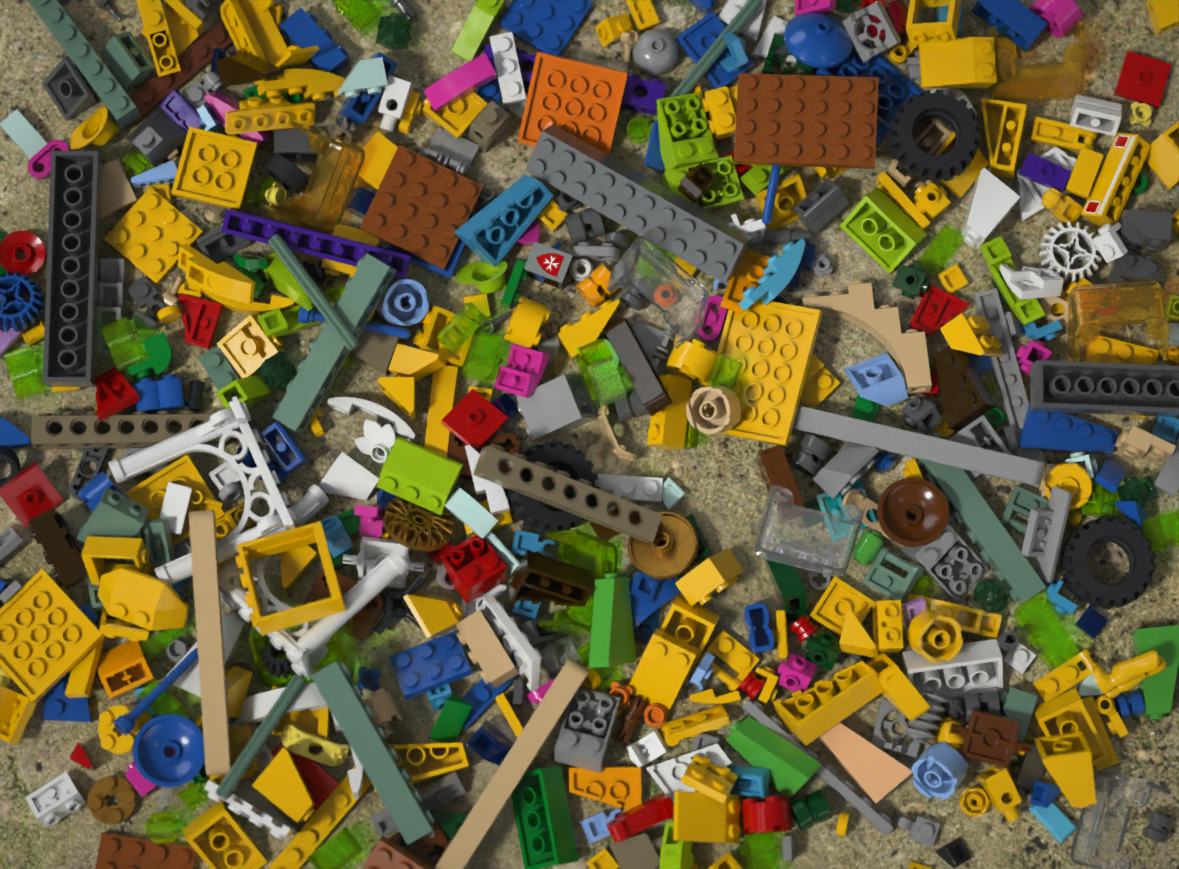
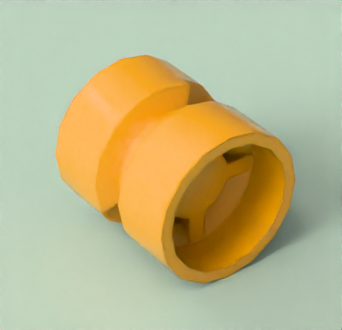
(595, 288)

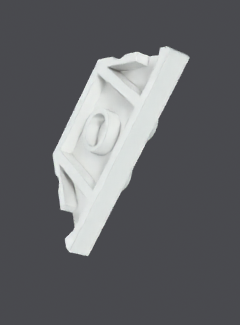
(1031, 192)

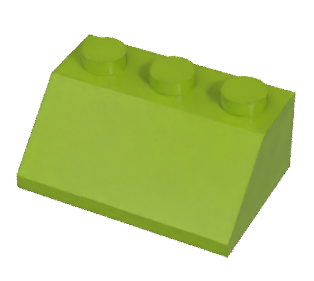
(883, 230)
(419, 475)

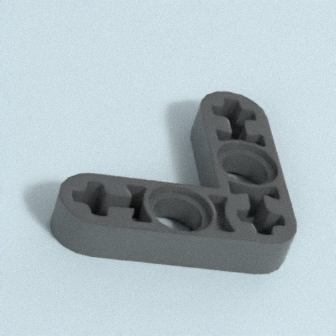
(89, 455)

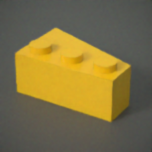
(1004, 132)

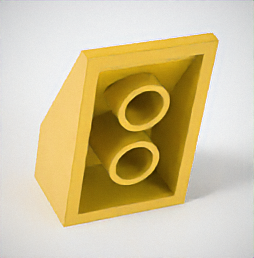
(958, 64)
(690, 625)
(662, 669)
(1068, 715)
(706, 819)
(222, 840)

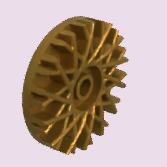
(417, 526)
(671, 558)

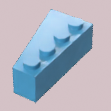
(504, 220)

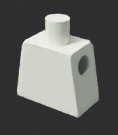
(395, 92)

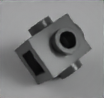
(921, 415)

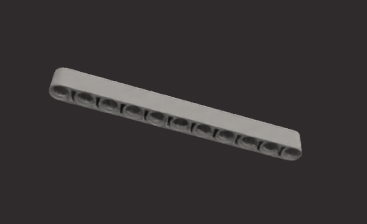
(919, 446)

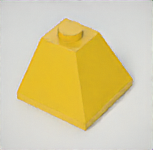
(434, 613)

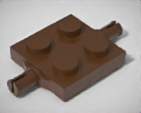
(990, 738)

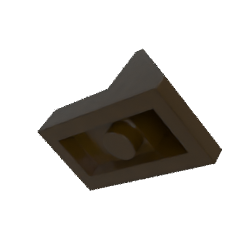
(697, 182)

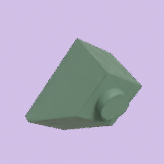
(1019, 706)

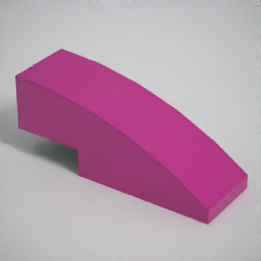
(460, 82)
(221, 103)

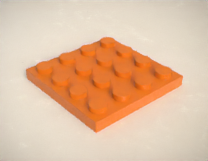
(575, 98)

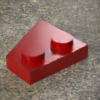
(936, 310)
(113, 394)

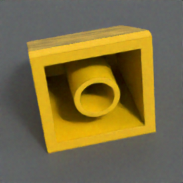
(1070, 765)
(286, 787)

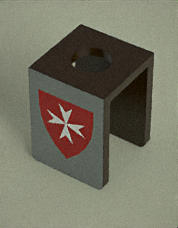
(549, 264)

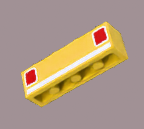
(1116, 179)

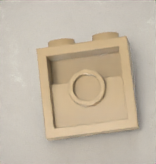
(1137, 442)

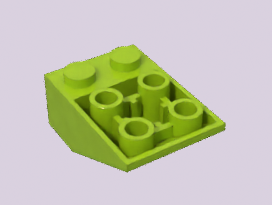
(684, 132)
(721, 194)

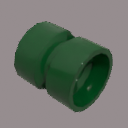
(810, 810)

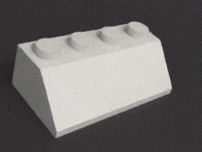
(974, 669)

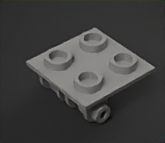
(450, 152)
(656, 344)

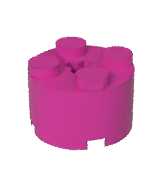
(1059, 14)

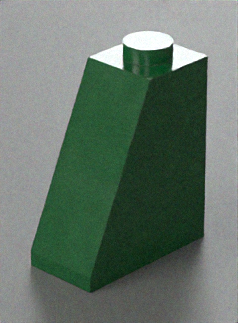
(789, 589)

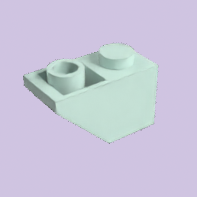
(365, 76)

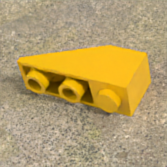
(587, 329)
(898, 688)

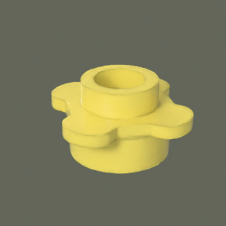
(1144, 108)
(276, 195)

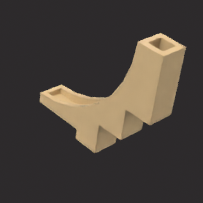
(857, 307)

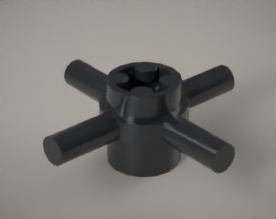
(390, 598)

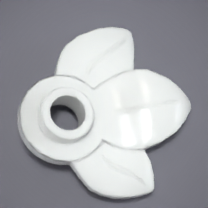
(375, 439)

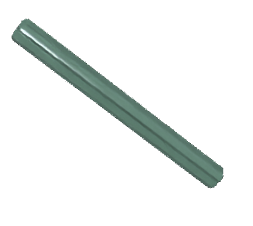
(716, 48)
(313, 292)
(260, 737)

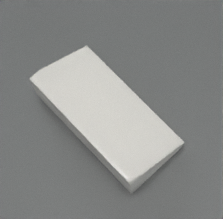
(175, 506)

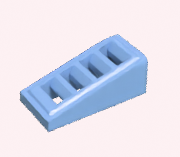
(159, 175)

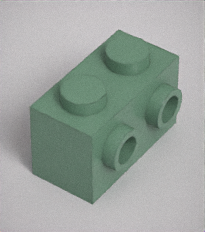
(128, 59)

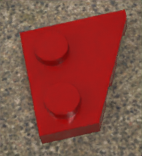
(200, 320)

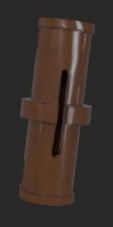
(631, 721)

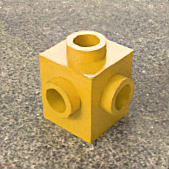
(938, 202)

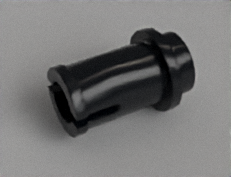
(196, 396)

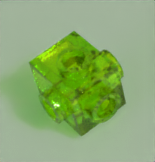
(1100, 502)

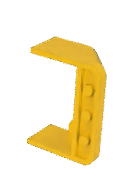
(256, 33)

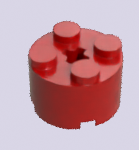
(766, 815)

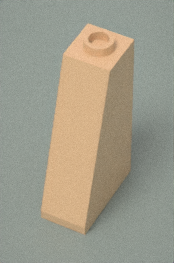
(865, 763)

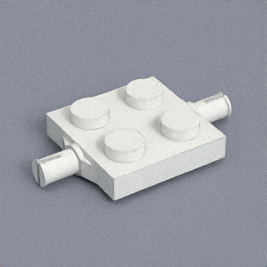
(376, 550)

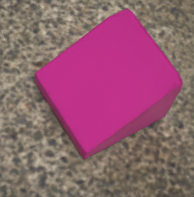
(529, 236)

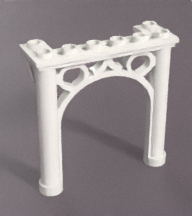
(192, 440)
(307, 645)

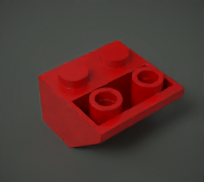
(474, 568)

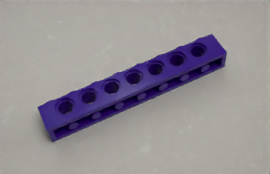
(648, 105)
(311, 241)

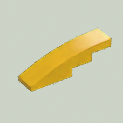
(440, 404)

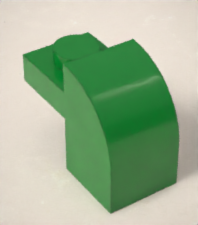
(159, 360)

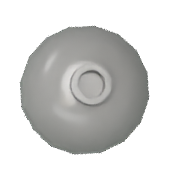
(655, 52)

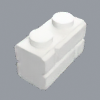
(1095, 115)

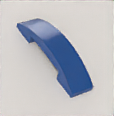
(643, 609)

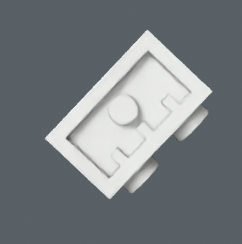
(752, 227)
(55, 800)

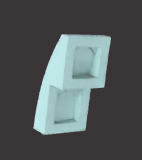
(23, 134)
(471, 513)

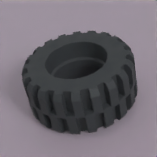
(948, 110)
(529, 509)
(1133, 544)

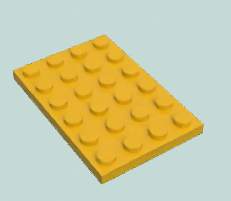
(775, 352)

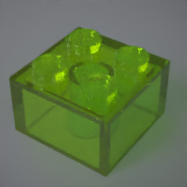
(600, 373)

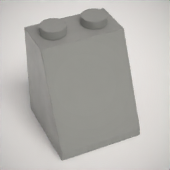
(557, 407)

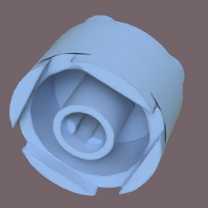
(412, 296)
(939, 771)

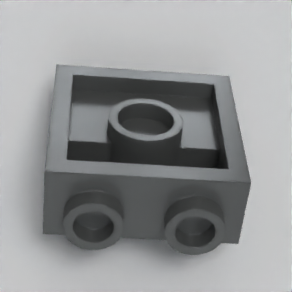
(1134, 269)

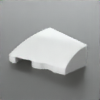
(1032, 282)
(349, 479)

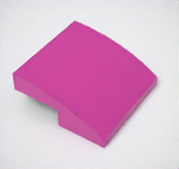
(522, 371)

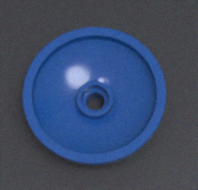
(817, 40)
(152, 746)

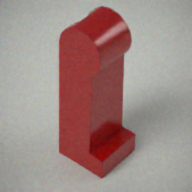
(641, 817)

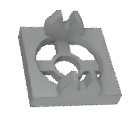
(891, 36)
(877, 737)

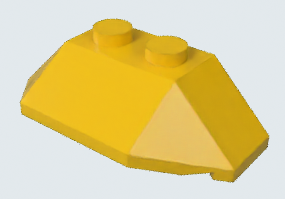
(142, 600)

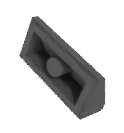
(1030, 769)

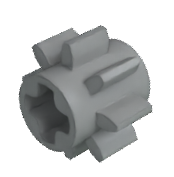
(343, 129)

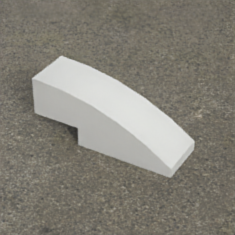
(494, 492)

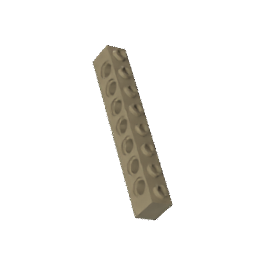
(115, 438)
(488, 469)

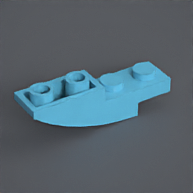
(776, 276)

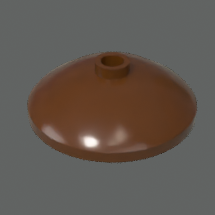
(916, 498)

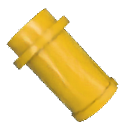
(35, 334)

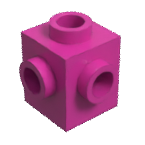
(1035, 348)
(795, 673)

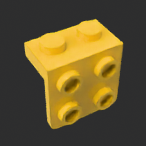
(183, 25)
(335, 268)
(14, 714)

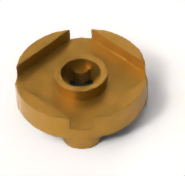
(115, 813)

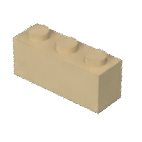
(486, 649)

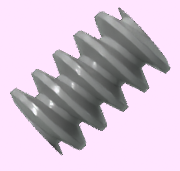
(925, 722)

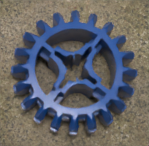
(19, 312)

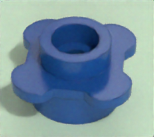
(373, 674)

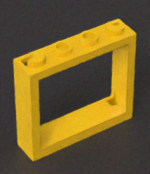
(280, 543)

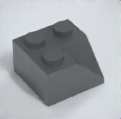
(1145, 230)

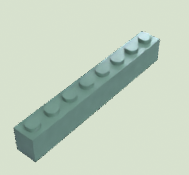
(86, 61)
(328, 351)
(984, 530)
(373, 751)

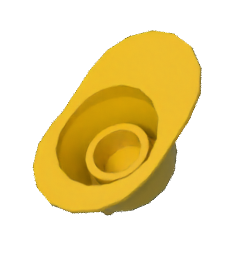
(95, 130)

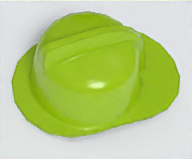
(484, 276)

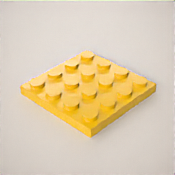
(43, 635)

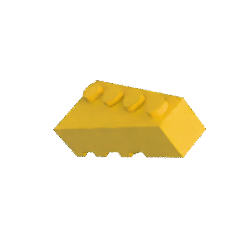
(829, 702)
(431, 760)

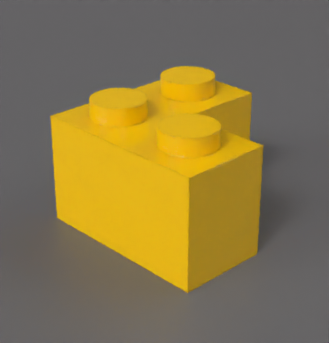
(711, 575)

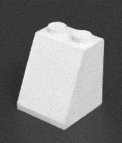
(987, 208)

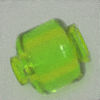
(162, 827)

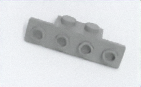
(1046, 533)

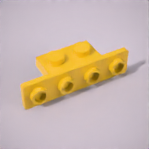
(268, 114)

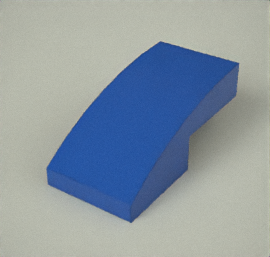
(1110, 474)

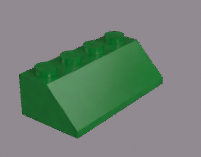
(544, 819)

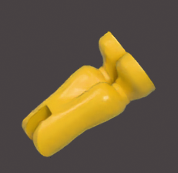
(1128, 673)

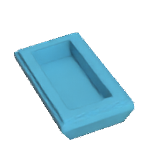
(1054, 820)

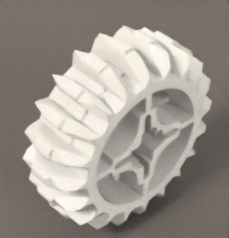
(1062, 251)

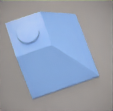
(878, 380)

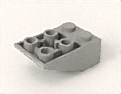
(949, 563)
(587, 730)

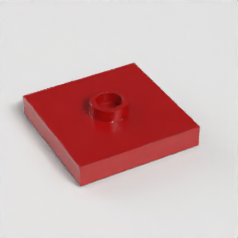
(1142, 79)
(474, 420)
(30, 494)

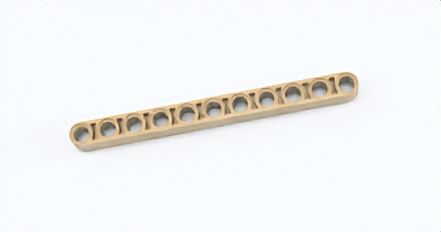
(210, 642)
(514, 766)

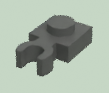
(145, 294)

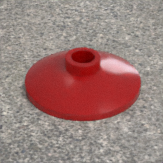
(22, 242)

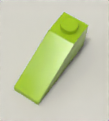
(477, 28)
(284, 281)

